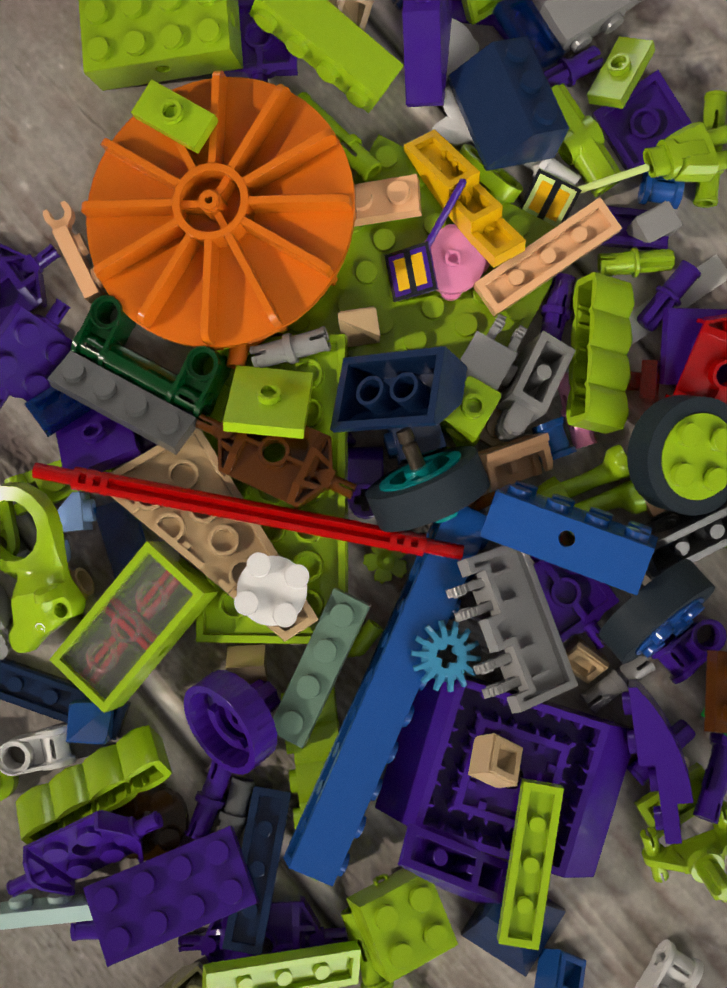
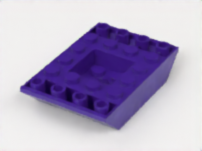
(560, 746)

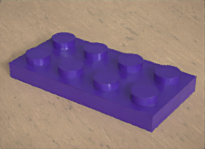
(170, 895)

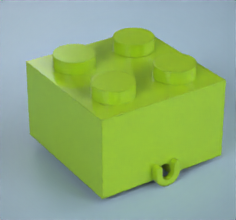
(401, 923)

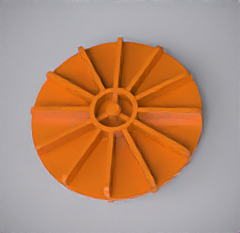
(226, 237)

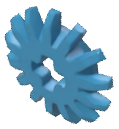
(432, 664)

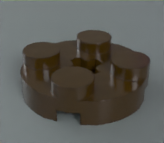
(174, 816)

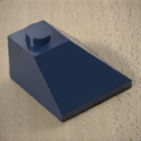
(483, 930)

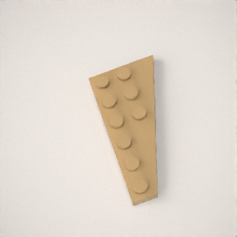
(209, 542)

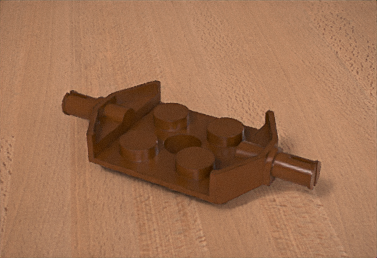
(294, 479)

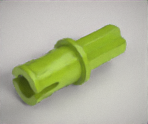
(635, 262)

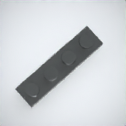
(123, 402)

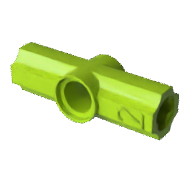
(584, 143)

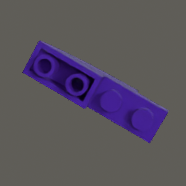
(658, 745)

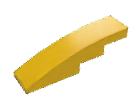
(476, 210)

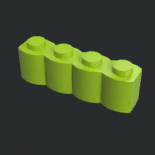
(600, 363)
(312, 757)
(101, 782)

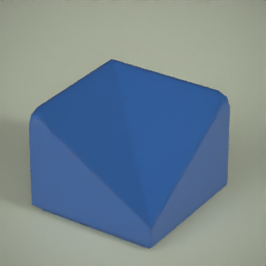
(88, 723)
(559, 970)

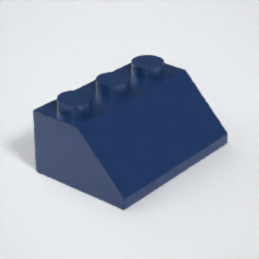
(508, 105)
(398, 389)

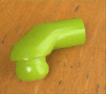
(365, 638)

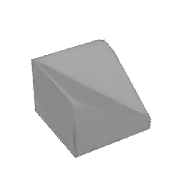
(655, 223)

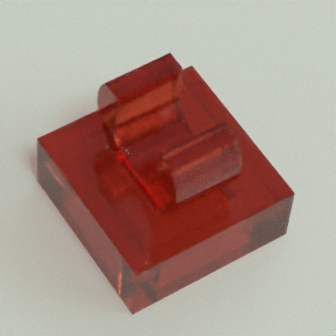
(646, 381)

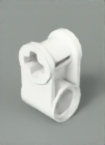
(43, 751)
(664, 974)

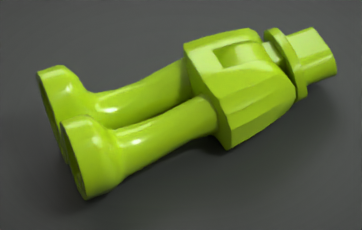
(688, 154)
(611, 469)

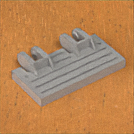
(518, 624)

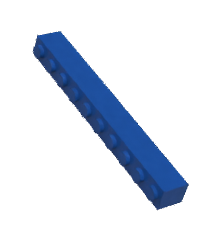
(380, 708)

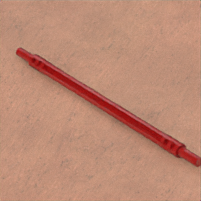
(246, 510)

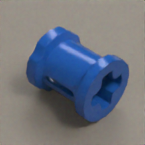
(660, 190)
(558, 440)

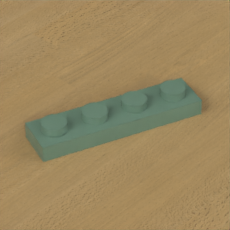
(320, 666)

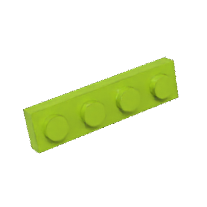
(530, 864)
(309, 967)

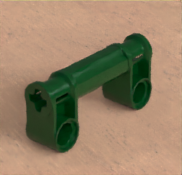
(143, 372)

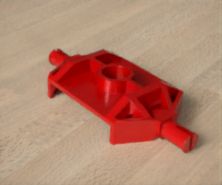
(705, 360)

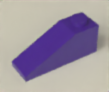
(426, 50)
(453, 866)

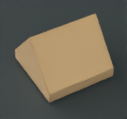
(586, 660)
(247, 661)

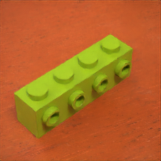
(330, 45)

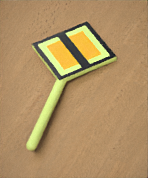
(554, 198)

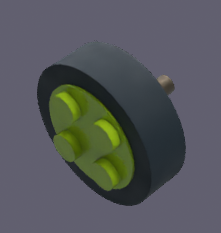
(681, 454)

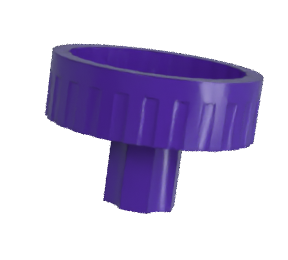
(233, 719)

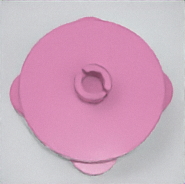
(456, 262)

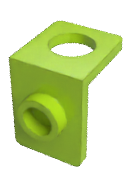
(472, 414)

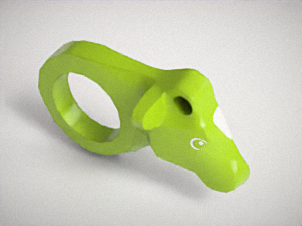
(44, 588)

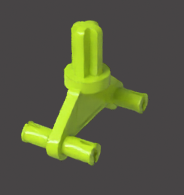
(699, 856)

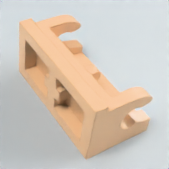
(516, 460)

